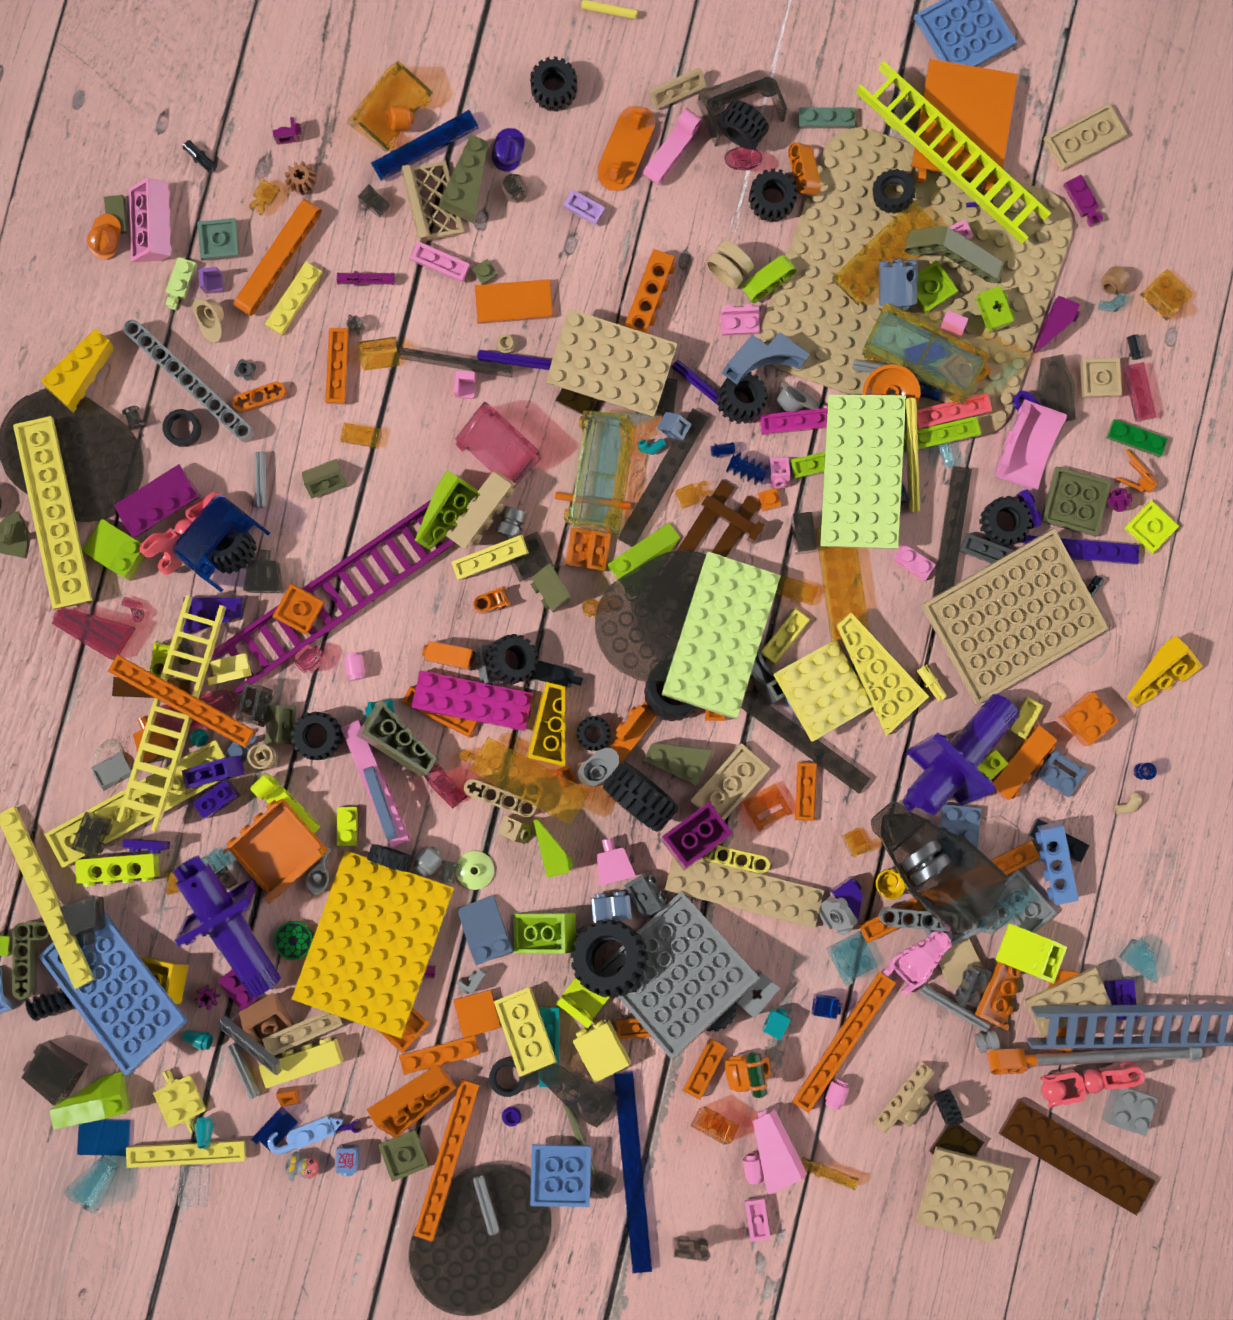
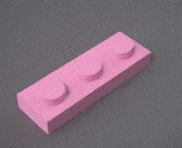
(440, 262)

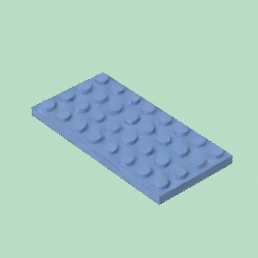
(124, 1001)

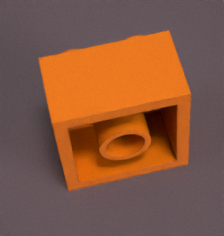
(1088, 719)

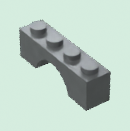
(765, 681)

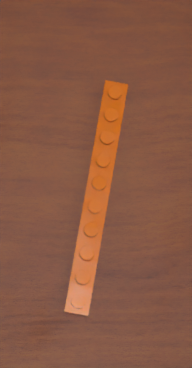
(1007, 862)

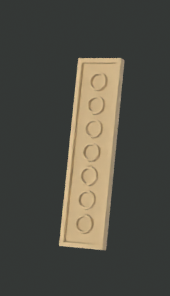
(747, 891)

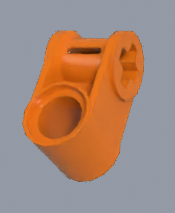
(493, 600)

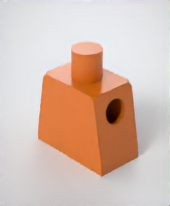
(155, 739)

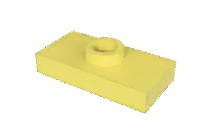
(1029, 712)

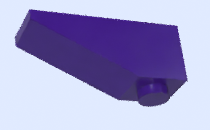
(213, 772)

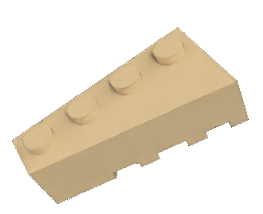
(482, 510)

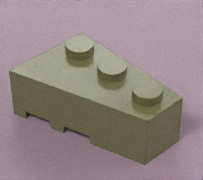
(679, 761)

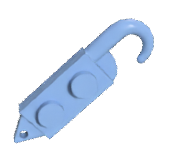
(306, 1134)

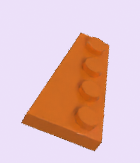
(998, 996)

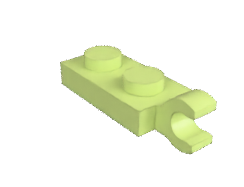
(180, 282)

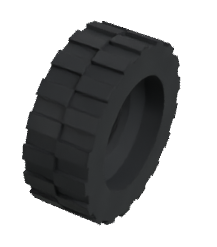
(893, 177)
(389, 857)

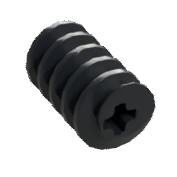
(47, 1005)

